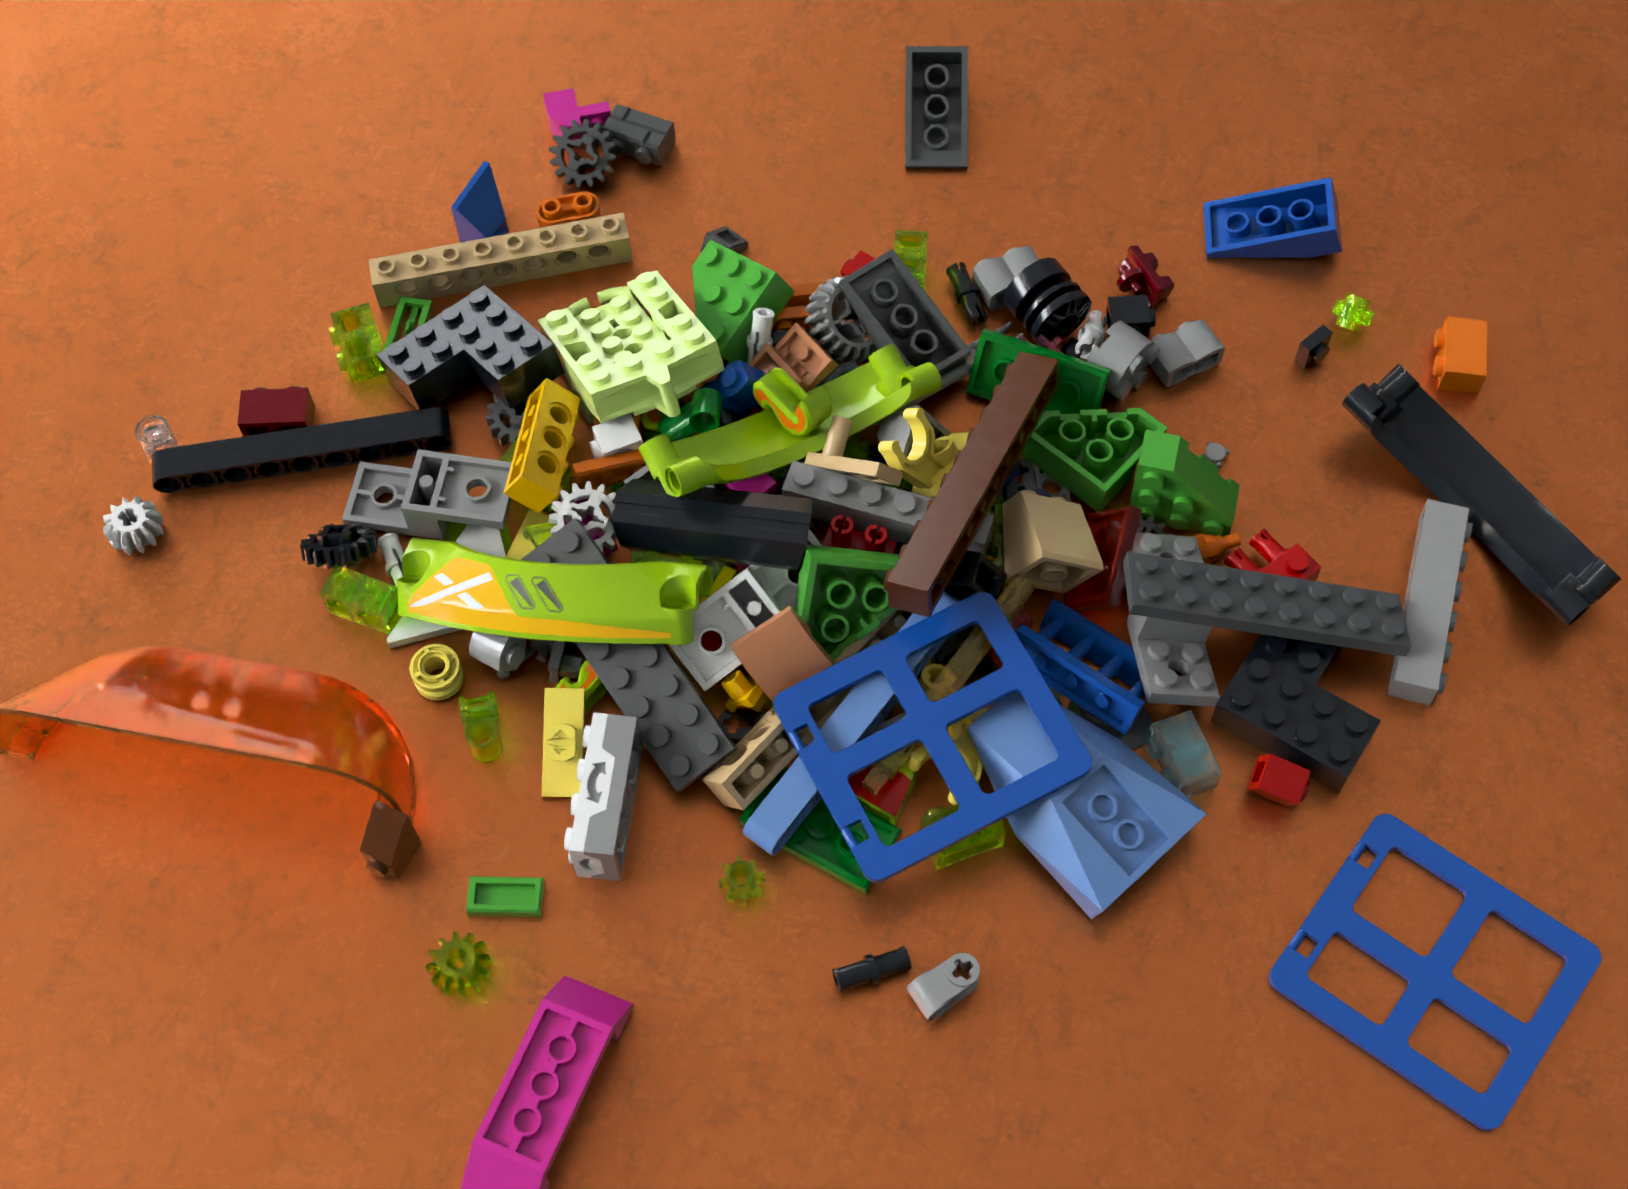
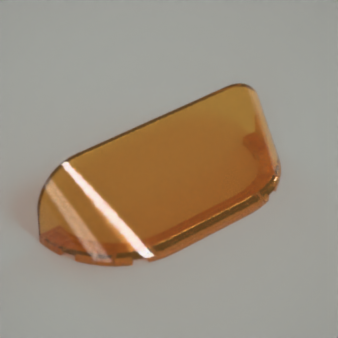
(221, 708)

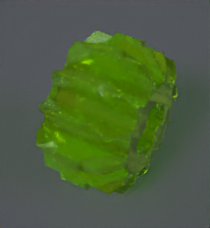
(448, 975)

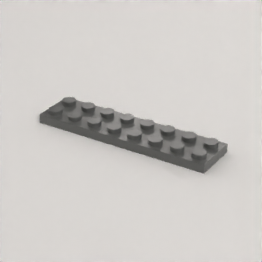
(1265, 604)
(647, 682)

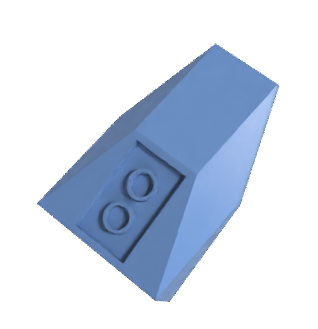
(1097, 829)

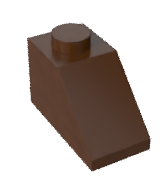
(388, 841)

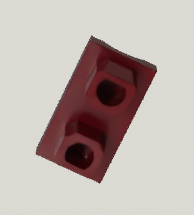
(1141, 278)

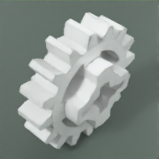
(569, 510)

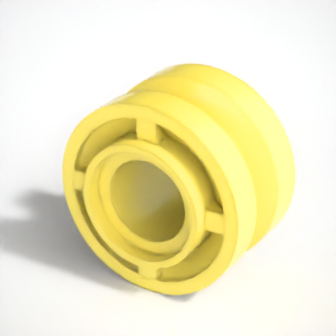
(432, 658)

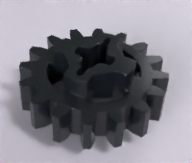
(338, 545)

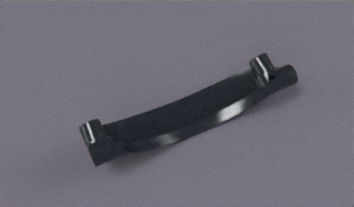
(1502, 511)

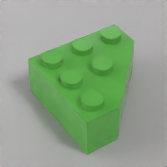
(728, 292)
(1090, 450)
(1182, 487)
(842, 594)

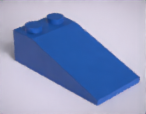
(1275, 223)

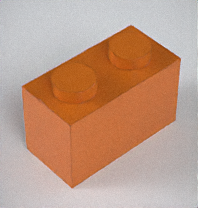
(1461, 355)

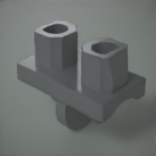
(560, 663)

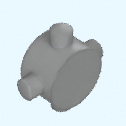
(1216, 453)

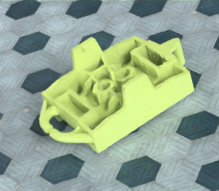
(623, 358)

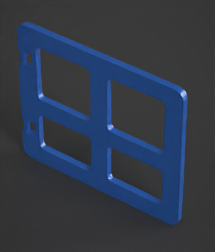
(927, 724)
(1431, 976)

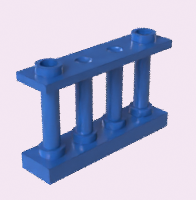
(1077, 680)

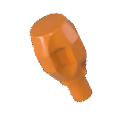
(1213, 546)

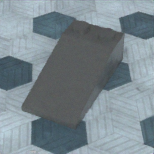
(936, 107)
(902, 314)

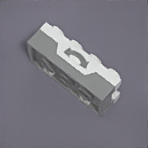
(604, 797)

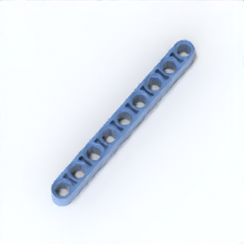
(852, 721)

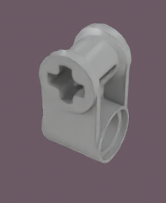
(939, 989)

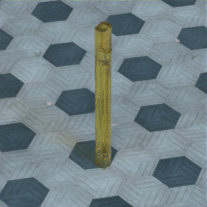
(954, 675)

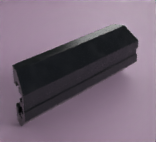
(713, 524)

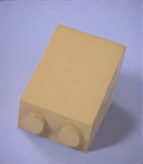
(1048, 542)

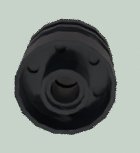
(1047, 300)

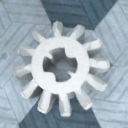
(133, 525)

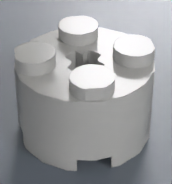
(1127, 355)

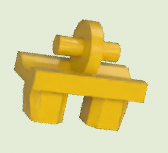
(744, 692)

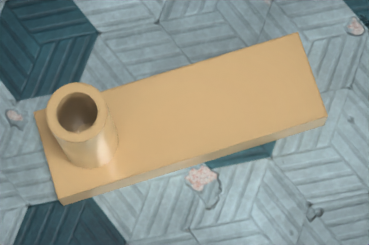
(833, 458)

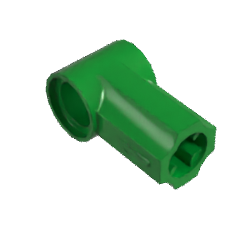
(695, 417)

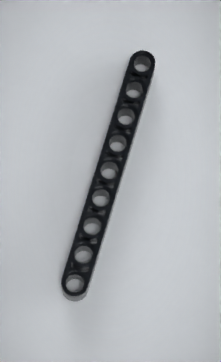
(300, 450)

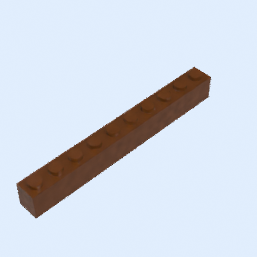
(971, 485)

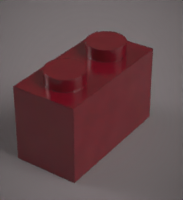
(274, 410)

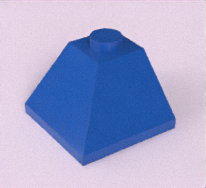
(479, 208)

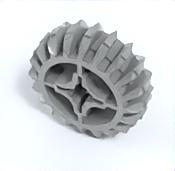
(838, 338)

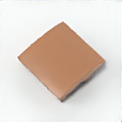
(799, 356)
(781, 653)

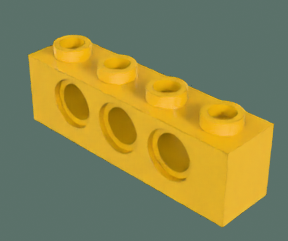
(543, 446)

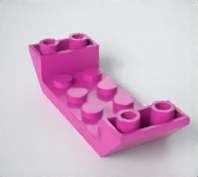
(544, 1087)

